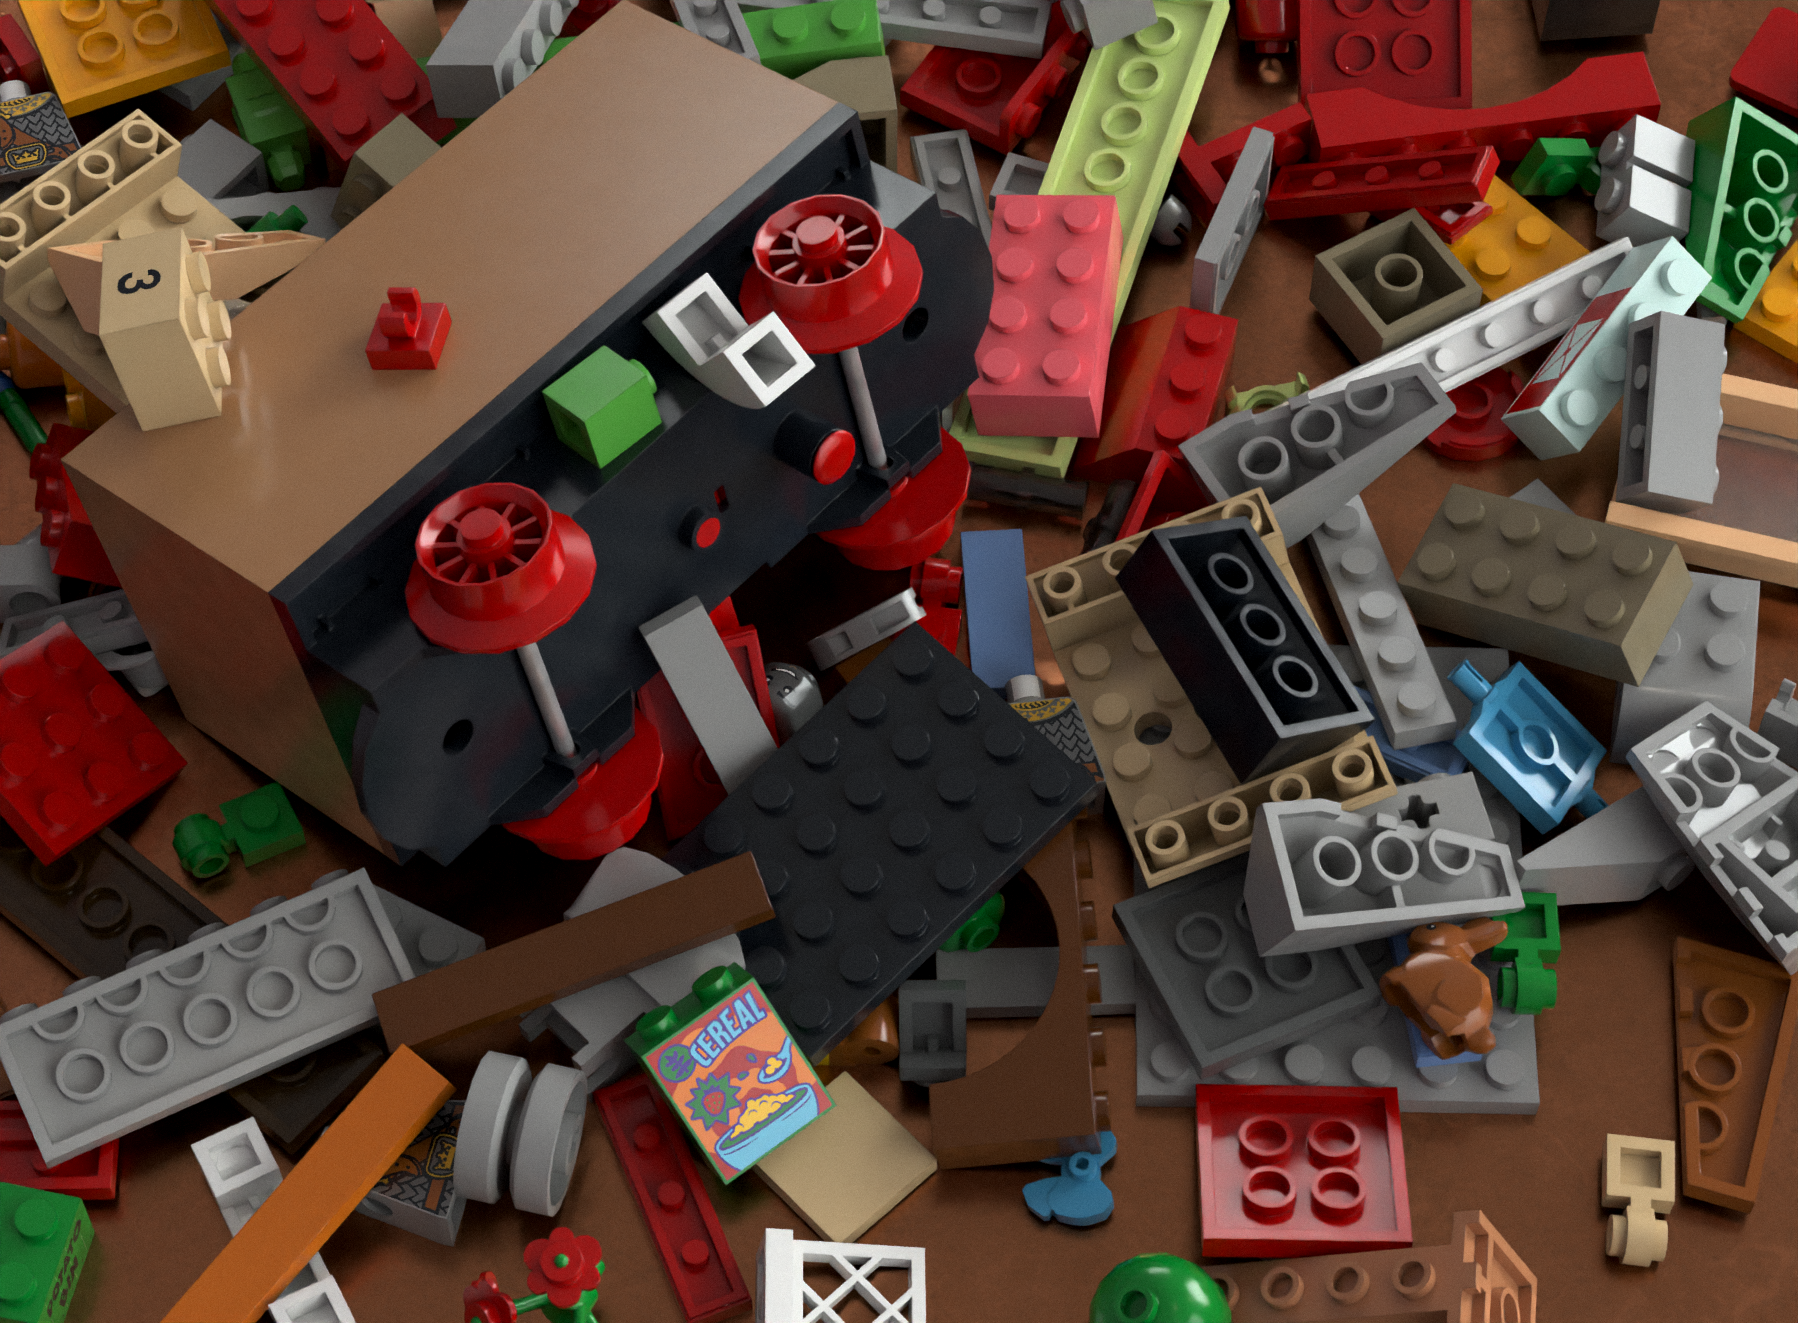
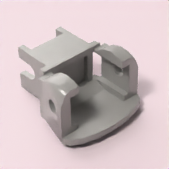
(603, 1016)

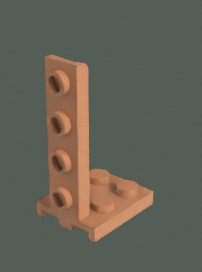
(1460, 1282)

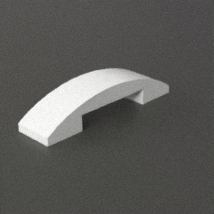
(241, 1179)

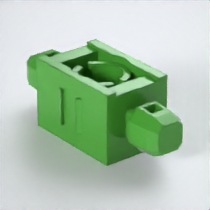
(268, 124)

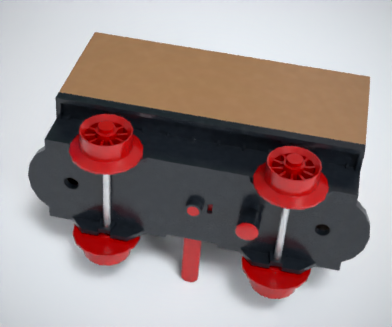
(408, 571)

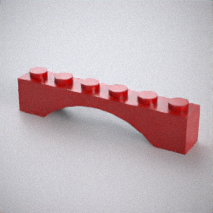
(1582, 106)

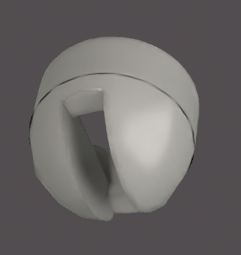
(1170, 214)

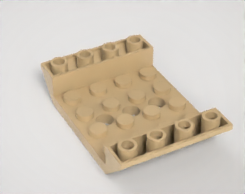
(103, 192)
(1180, 795)

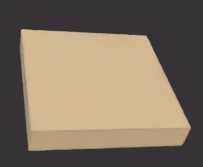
(847, 1165)

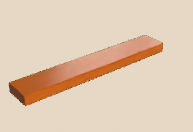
(317, 1194)

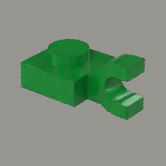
(1556, 166)

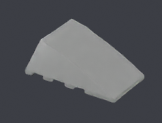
(1732, 816)

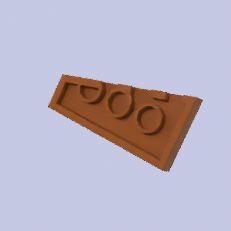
(1732, 1059)

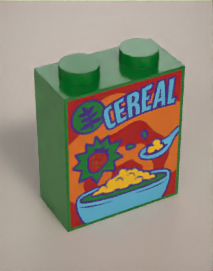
(729, 1071)

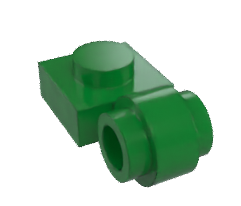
(254, 825)
(1530, 941)

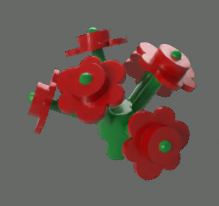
(561, 1280)

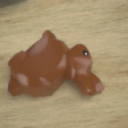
(1443, 989)

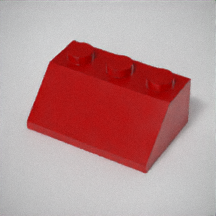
(1159, 391)

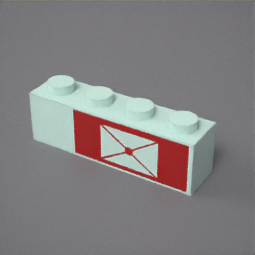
(1588, 366)

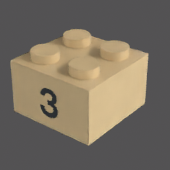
(163, 328)

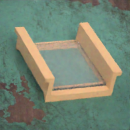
(1755, 505)

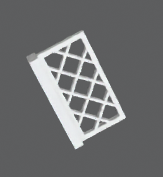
(782, 1289)

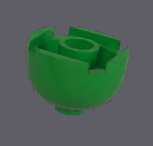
(1158, 1290)

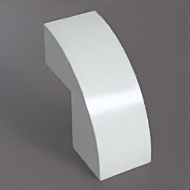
(722, 351)

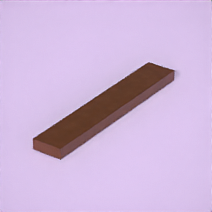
(574, 955)

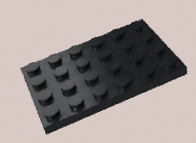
(884, 832)

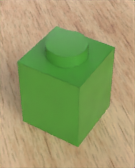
(603, 406)

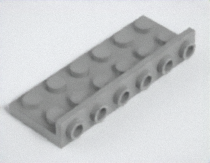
(201, 1015)

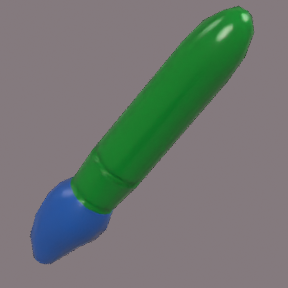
(20, 414)

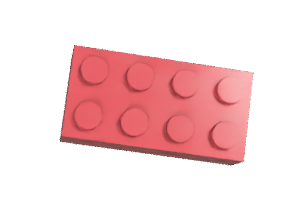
(1048, 316)

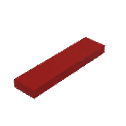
(1382, 183)
(672, 1202)

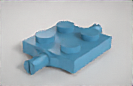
(1528, 745)

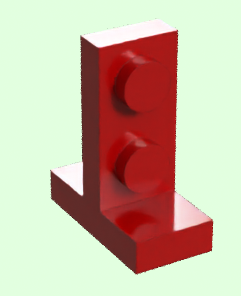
(1206, 169)

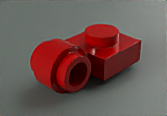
(936, 585)

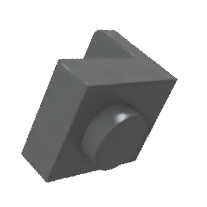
(932, 1031)

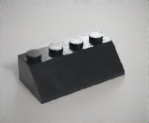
(1242, 646)

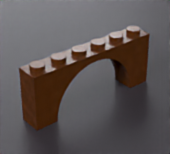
(1044, 1091)

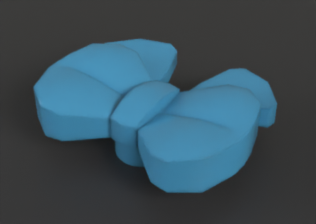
(1079, 1193)

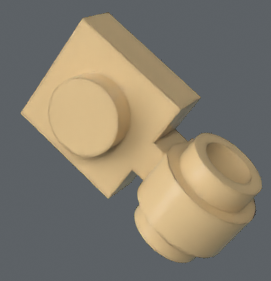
(1641, 1180)

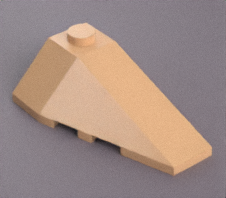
(235, 266)

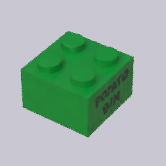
(40, 1253)

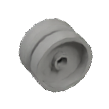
(520, 1133)

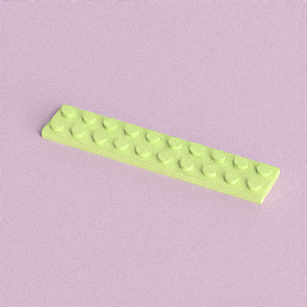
(1123, 144)

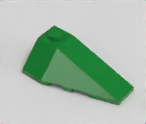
(1740, 201)

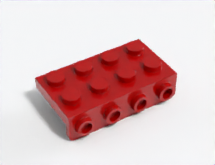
(995, 93)

